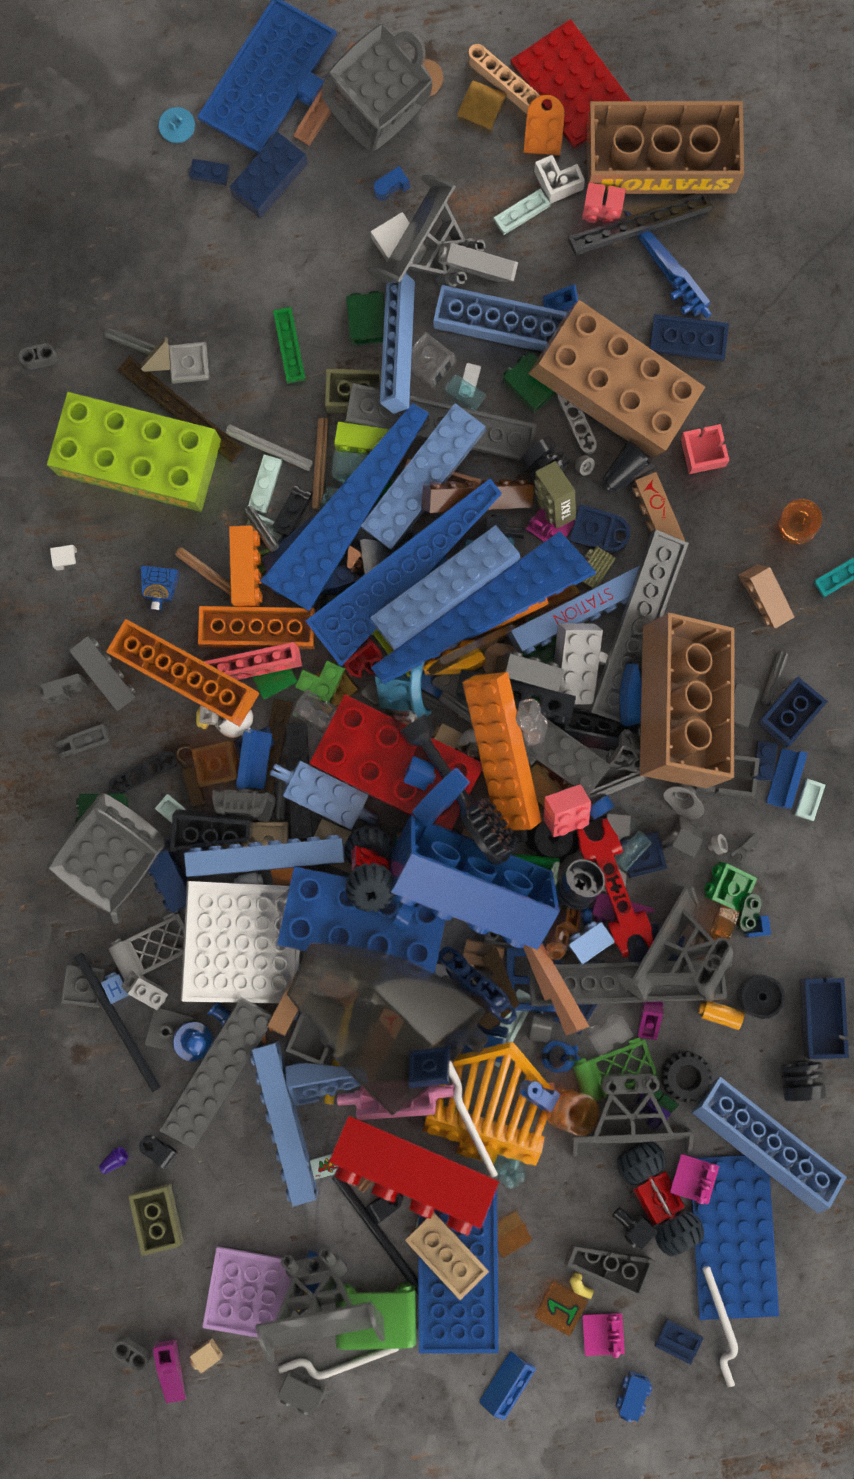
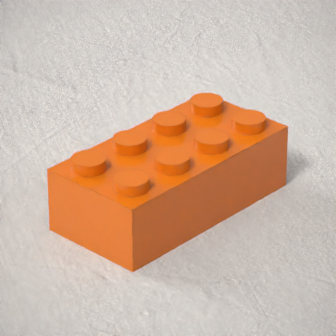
(244, 566)

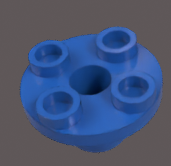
(192, 1041)

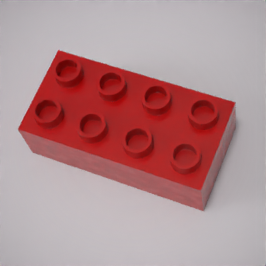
(372, 756)
(414, 1172)

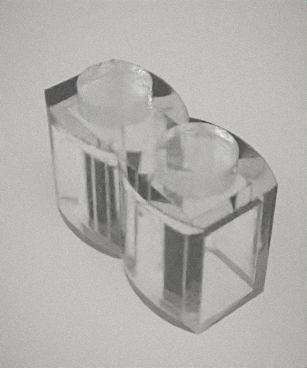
(532, 721)

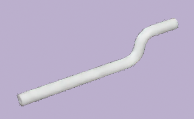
(468, 1122)
(726, 1326)
(336, 1369)

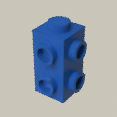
(631, 1402)

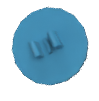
(176, 125)

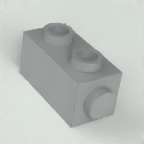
(144, 990)

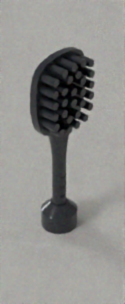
(482, 827)

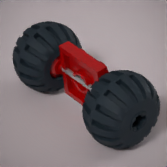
(370, 880)
(678, 1231)

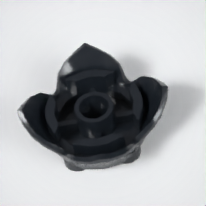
(543, 847)

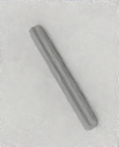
(269, 447)

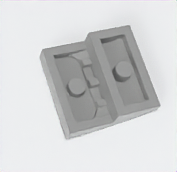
(373, 553)

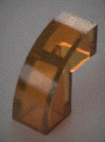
(723, 923)

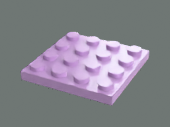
(244, 1291)

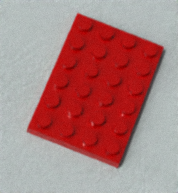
(570, 71)

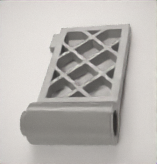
(126, 955)

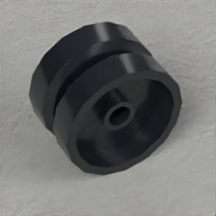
(749, 994)

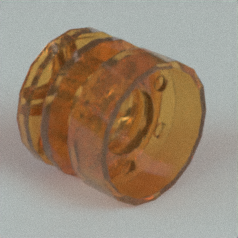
(797, 511)
(574, 1112)

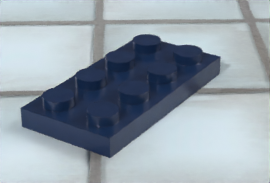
(689, 337)

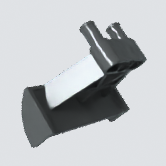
(418, 232)
(665, 944)
(644, 1083)
(318, 1323)

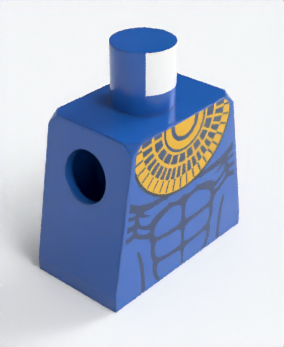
(158, 585)

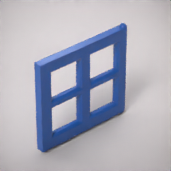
(511, 953)

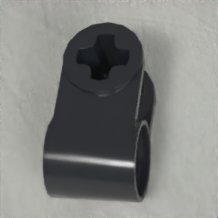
(161, 1154)
(382, 1208)

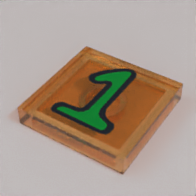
(561, 1308)

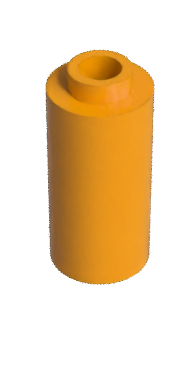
(721, 1014)

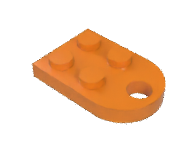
(544, 127)

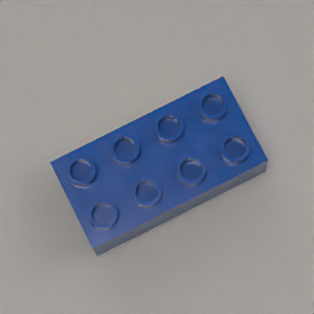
(461, 882)
(322, 913)

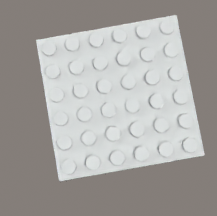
(234, 943)

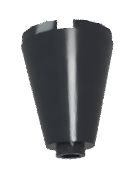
(627, 468)

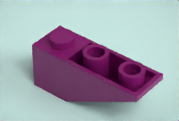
(169, 1370)

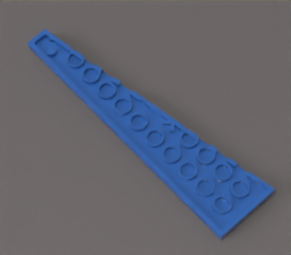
(320, 547)
(526, 582)
(346, 619)

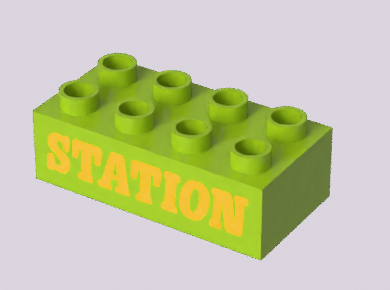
(134, 451)

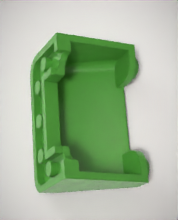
(399, 1319)

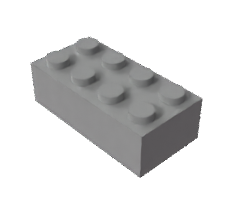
(578, 654)

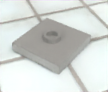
(188, 362)

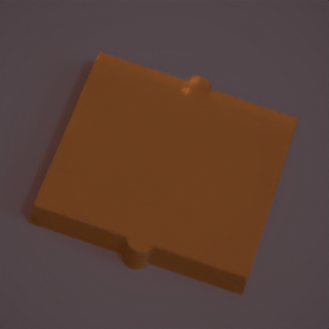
(511, 1234)

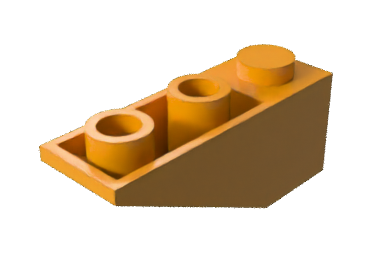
(469, 664)

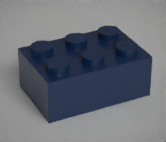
(792, 712)
(169, 881)

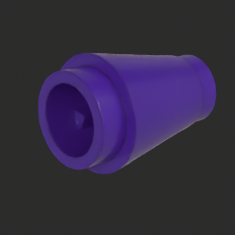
(114, 1160)

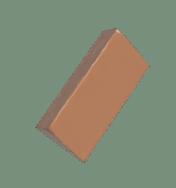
(355, 561)

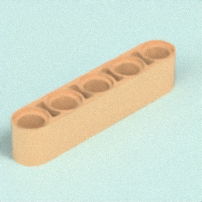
(501, 71)

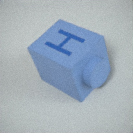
(113, 987)

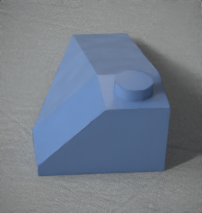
(311, 1081)

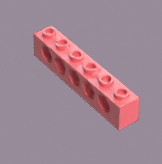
(259, 661)

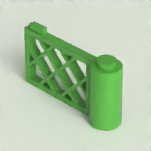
(589, 1076)

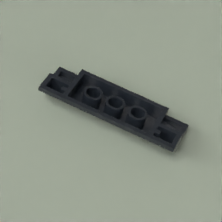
(594, 729)

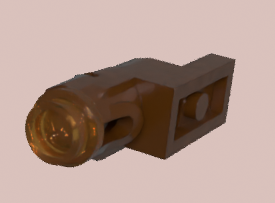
(563, 927)

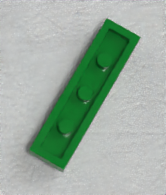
(289, 345)

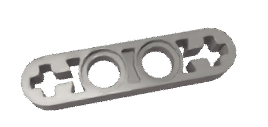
(573, 422)

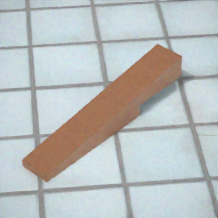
(314, 119)
(554, 988)

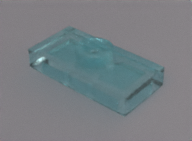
(465, 392)
(632, 850)

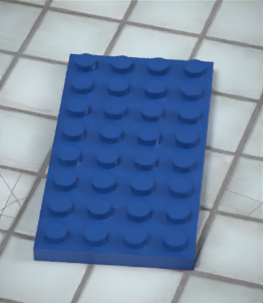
(266, 75)
(737, 1242)
(467, 1323)

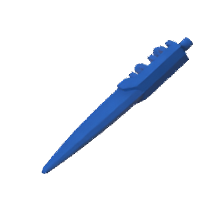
(676, 275)

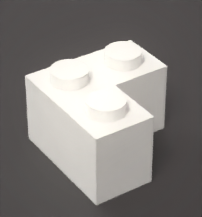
(558, 183)

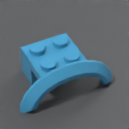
(403, 693)

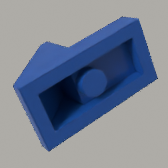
(561, 299)

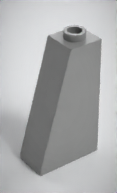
(478, 262)

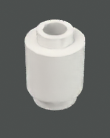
(249, 878)

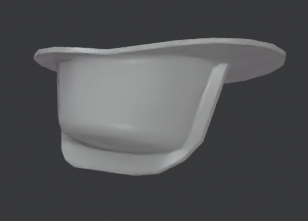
(684, 801)

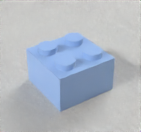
(590, 941)

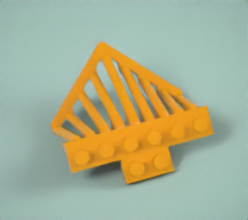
(495, 1136)

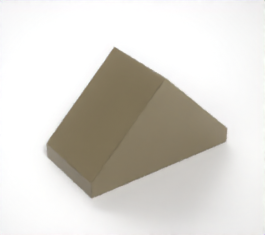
(158, 358)

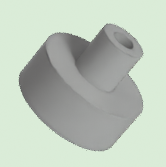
(584, 465)
(718, 844)

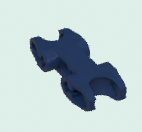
(481, 988)

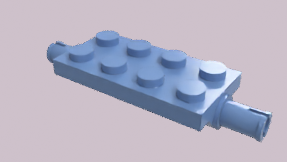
(324, 794)

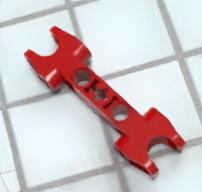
(626, 922)

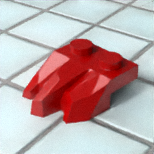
(363, 659)

